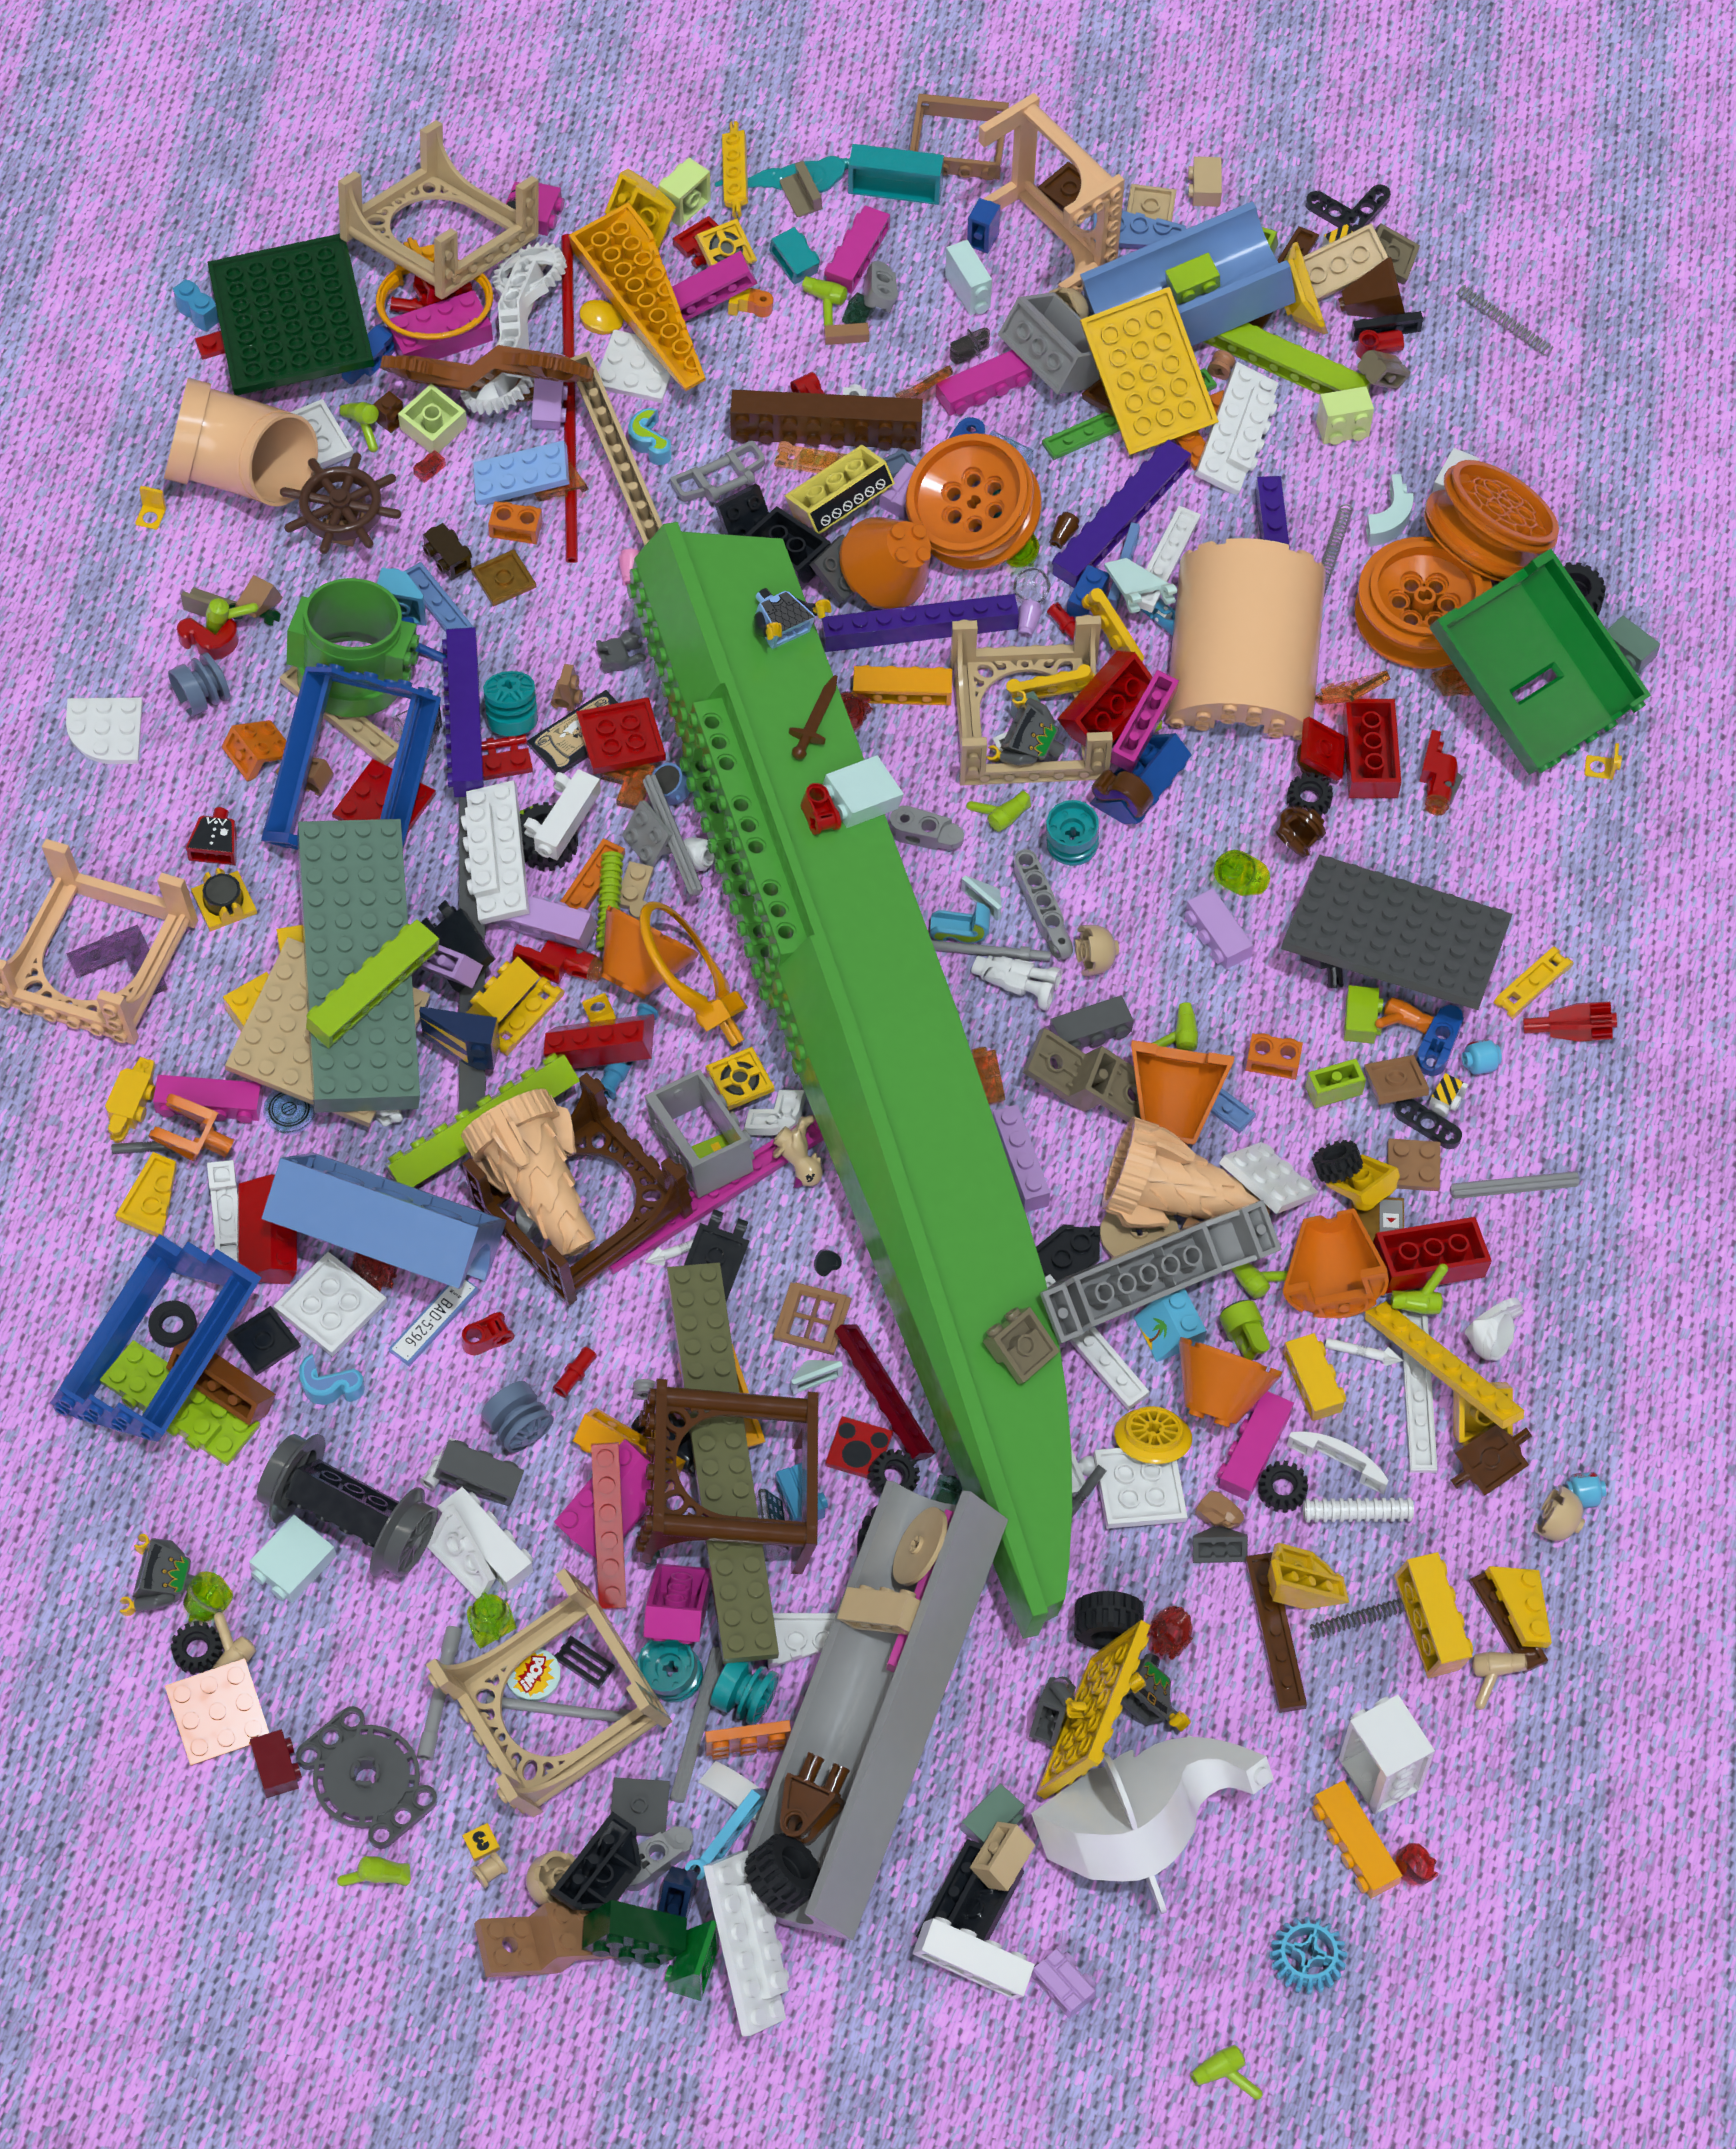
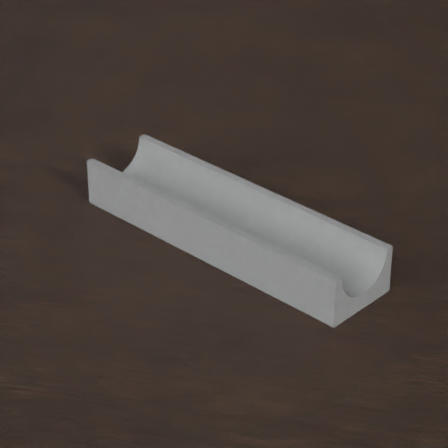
(878, 1717)

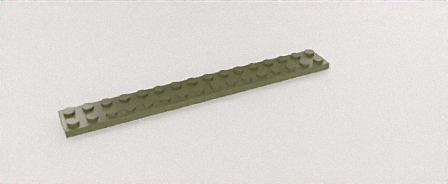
(722, 1464)

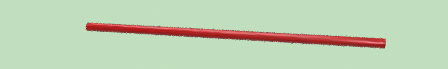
(570, 425)

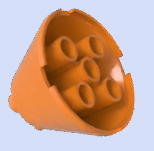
(886, 561)
(627, 958)
(1221, 1382)

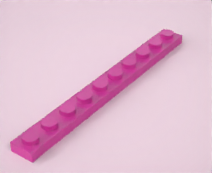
(763, 1166)

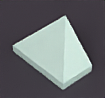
(983, 893)
(815, 1373)

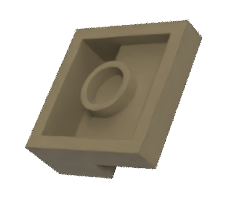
(1400, 249)
(1020, 1343)

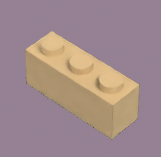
(879, 1609)

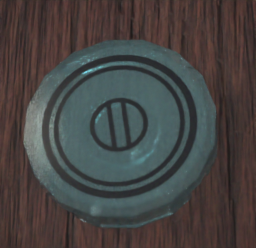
(287, 1113)

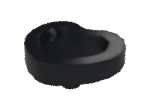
(826, 1261)

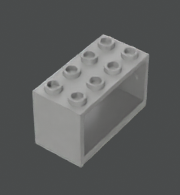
(1050, 342)
(718, 1167)

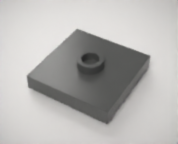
(642, 1803)

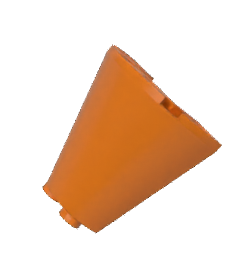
(1178, 1086)
(1335, 1268)

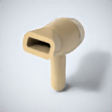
(233, 1651)
(1493, 1665)

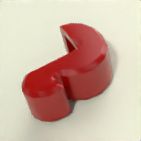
(217, 645)

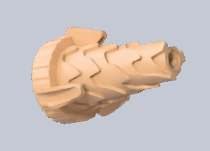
(525, 1153)
(1161, 1176)

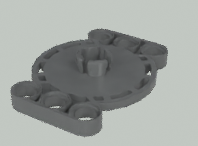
(365, 1799)

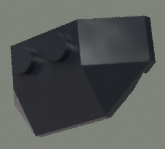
(602, 1867)

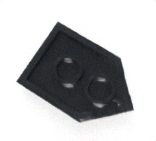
(1069, 1250)

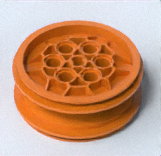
(951, 471)
(1490, 519)

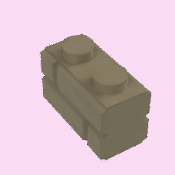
(1383, 369)

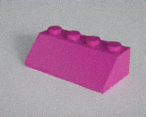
(578, 1517)

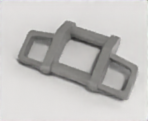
(745, 475)

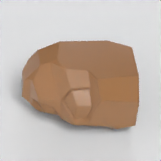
(1219, 1511)

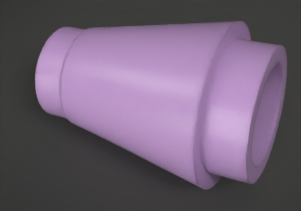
(1029, 615)

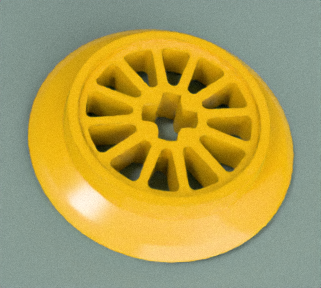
(1150, 1439)

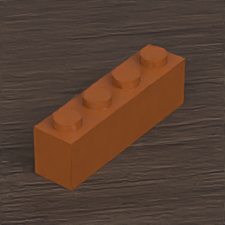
(230, 1387)

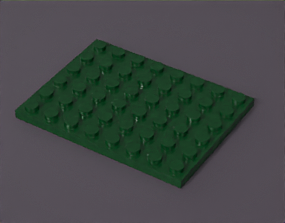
(290, 314)

